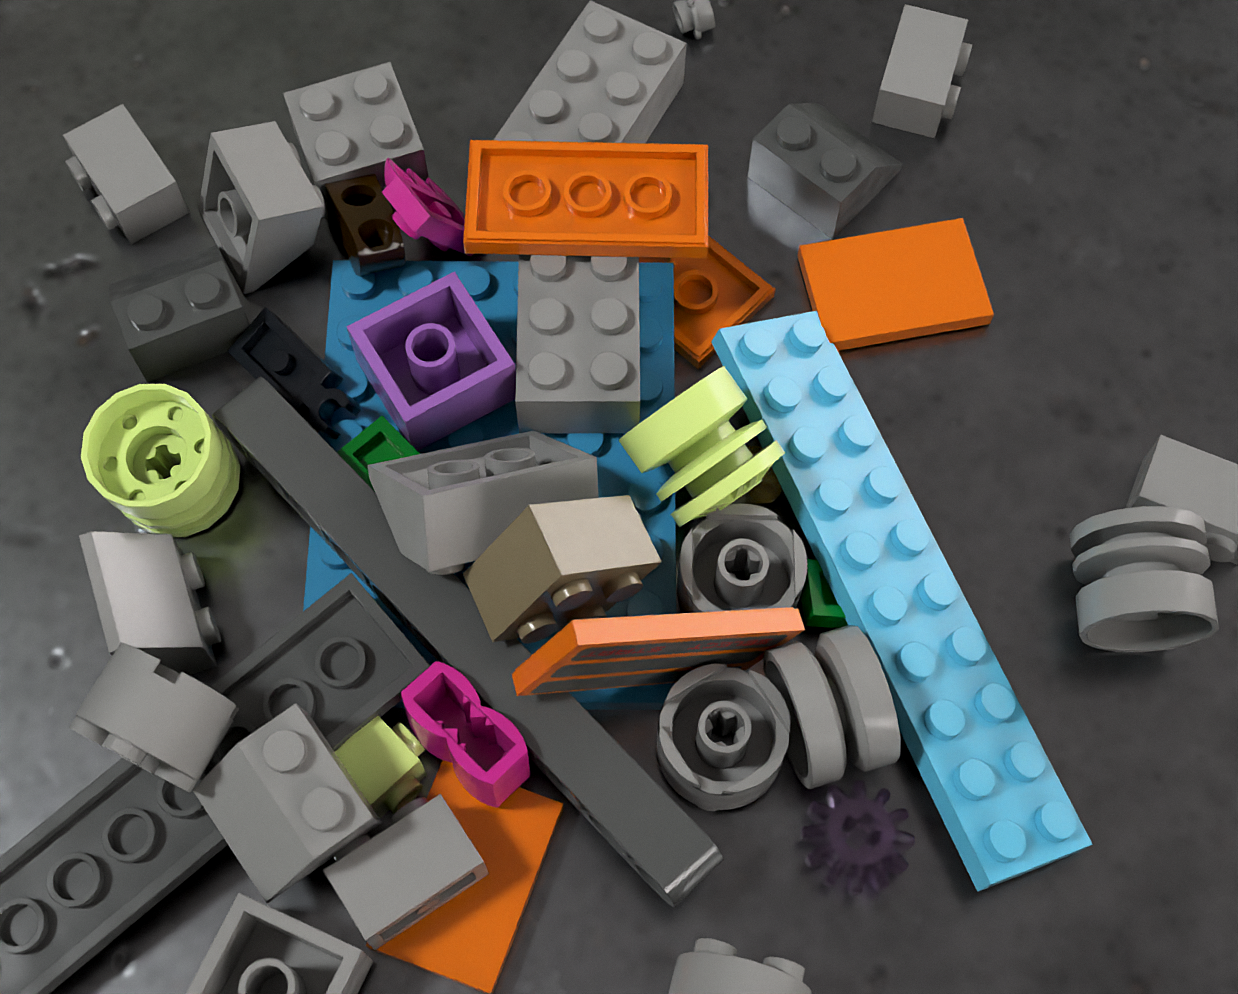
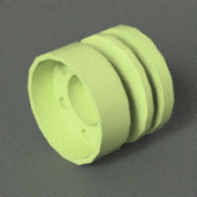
(154, 436)
(702, 447)

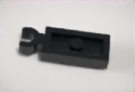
(294, 370)

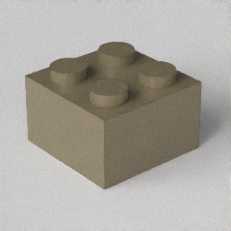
(560, 566)

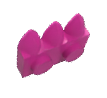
(423, 208)

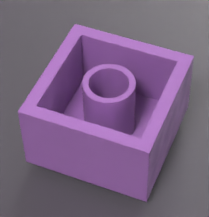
(434, 361)

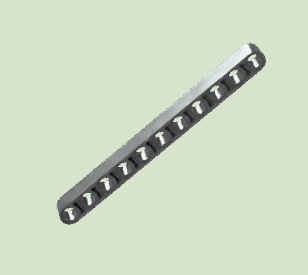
(444, 618)

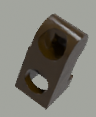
(366, 230)

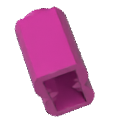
(477, 740)

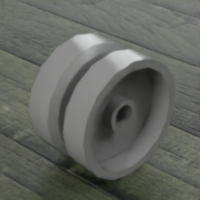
(835, 705)

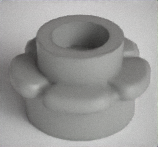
(694, 16)

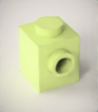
(384, 764)

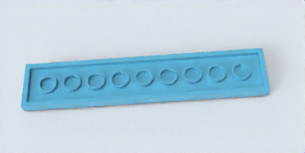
(900, 592)

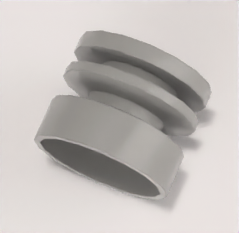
(1143, 579)

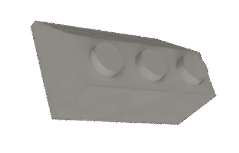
(462, 498)

